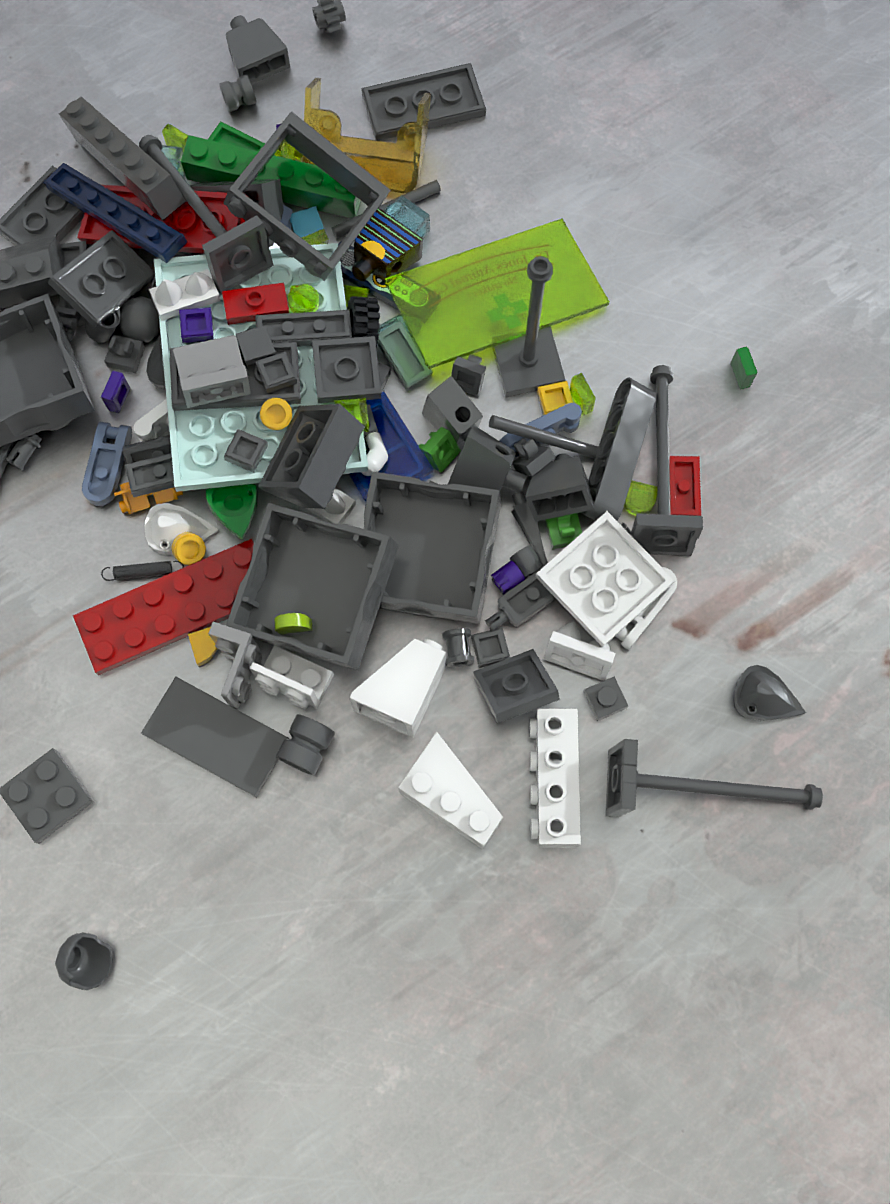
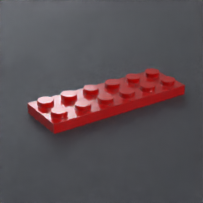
(182, 220)
(163, 609)

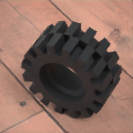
(364, 317)

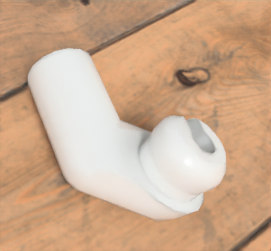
(377, 455)

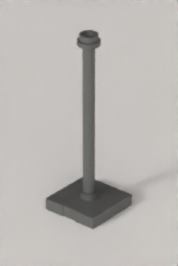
(233, 253)
(534, 357)
(662, 531)
(624, 780)

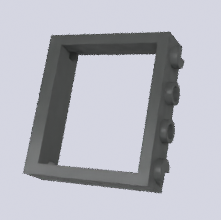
(332, 162)

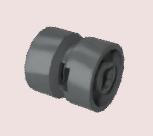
(304, 746)

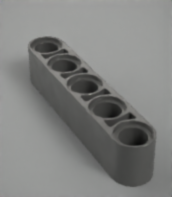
(620, 448)

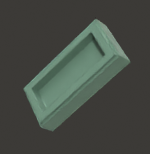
(403, 355)

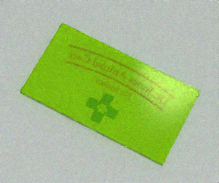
(485, 293)

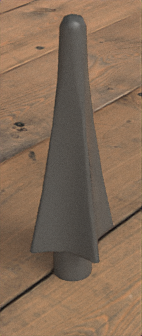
(528, 525)

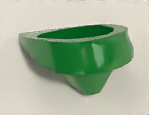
(233, 506)

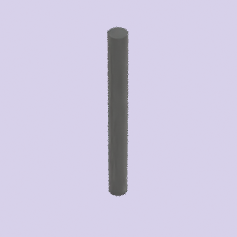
(414, 196)
(543, 436)

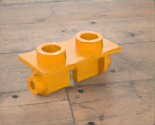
(133, 504)

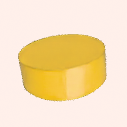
(276, 413)
(188, 548)

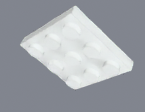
(604, 578)

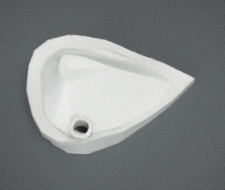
(167, 521)

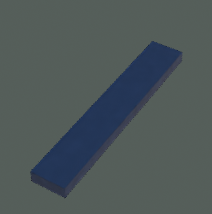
(115, 212)

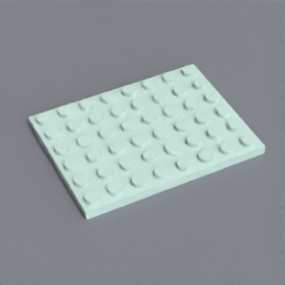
(203, 435)

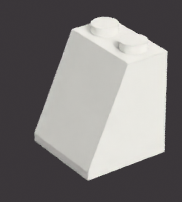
(402, 687)

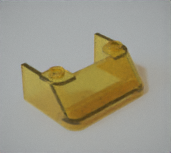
(391, 163)

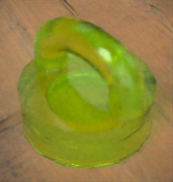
(303, 298)

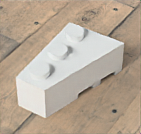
(450, 793)

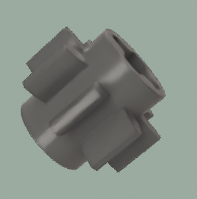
(329, 15)

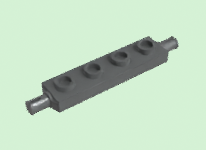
(523, 601)

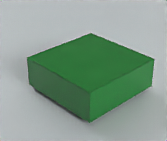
(743, 367)

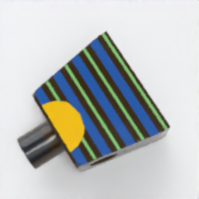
(385, 248)

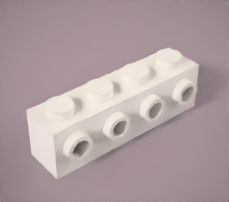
(556, 778)

